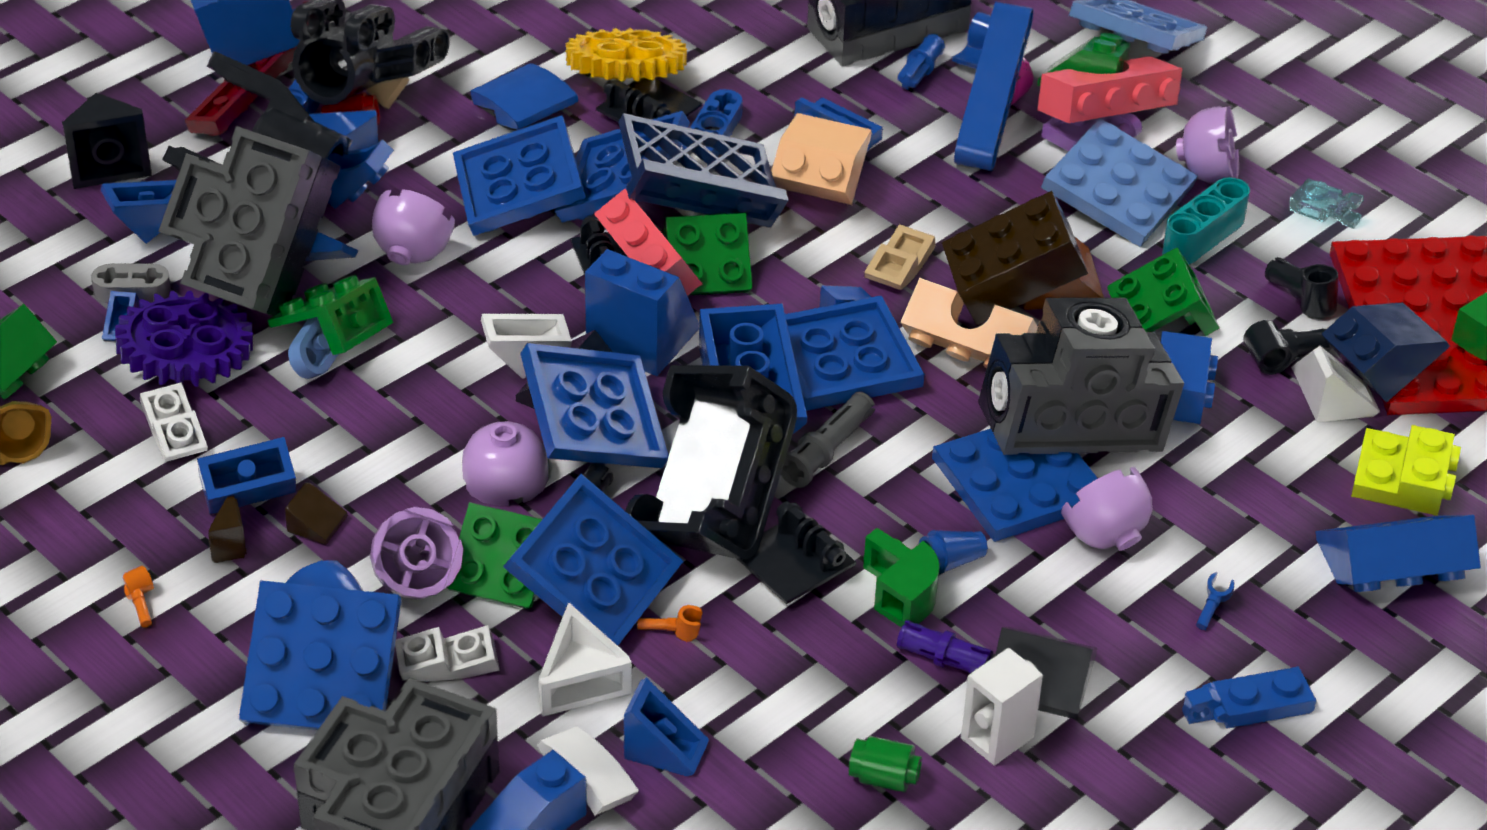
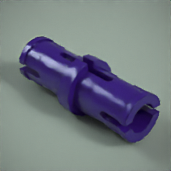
(942, 647)

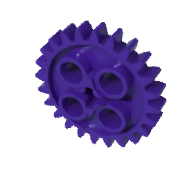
(184, 338)

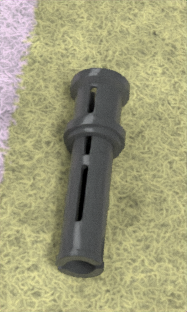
(817, 448)

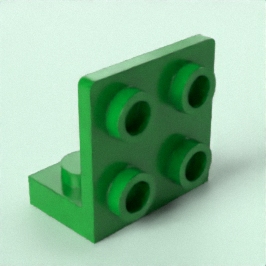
(714, 250)
(1165, 292)
(346, 312)
(488, 542)

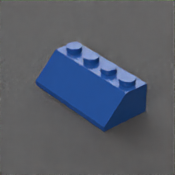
(752, 338)

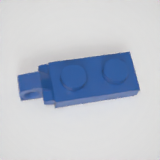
(1251, 699)

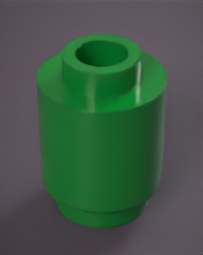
(885, 763)

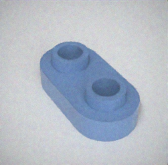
(309, 351)

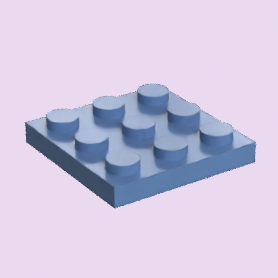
(1138, 21)
(1119, 182)

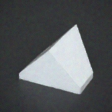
(511, 332)
(1332, 388)
(582, 667)

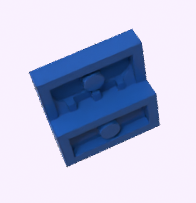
(524, 96)

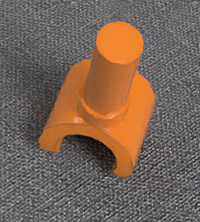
(136, 584)
(685, 626)

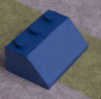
(1401, 551)

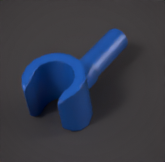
(1213, 601)

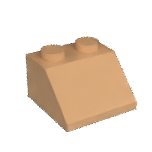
(821, 158)

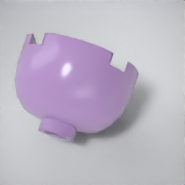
(1210, 145)
(410, 227)
(504, 463)
(1111, 510)
(416, 553)

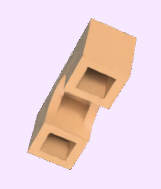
(934, 320)

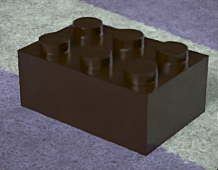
(1014, 257)

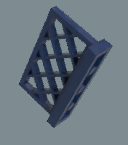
(694, 186)

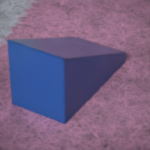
(840, 294)
(117, 306)

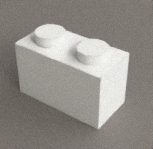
(1001, 706)

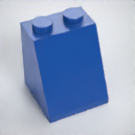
(246, 27)
(638, 309)

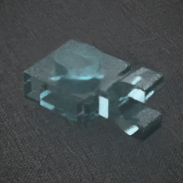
(1323, 201)

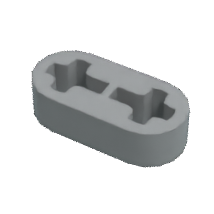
(135, 278)

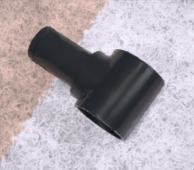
(1313, 285)
(1277, 348)

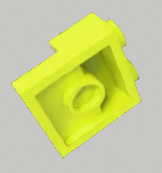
(1407, 469)

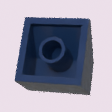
(1385, 345)

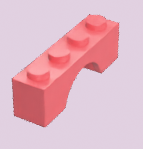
(1087, 96)

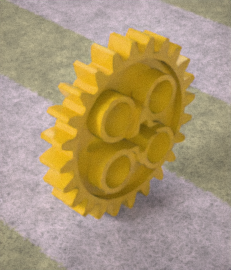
(626, 54)

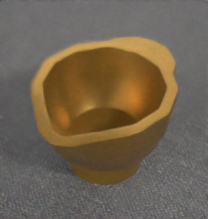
(23, 431)

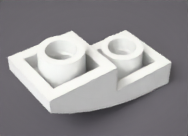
(173, 422)
(436, 658)
(605, 778)

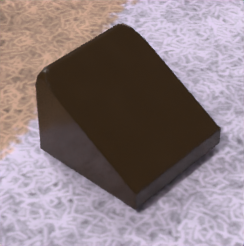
(313, 515)
(227, 533)

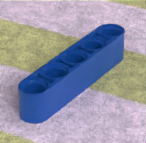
(993, 86)

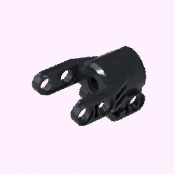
(356, 50)
(282, 119)

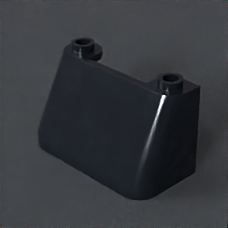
(720, 461)

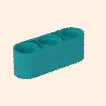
(1207, 219)

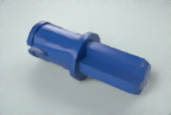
(921, 61)

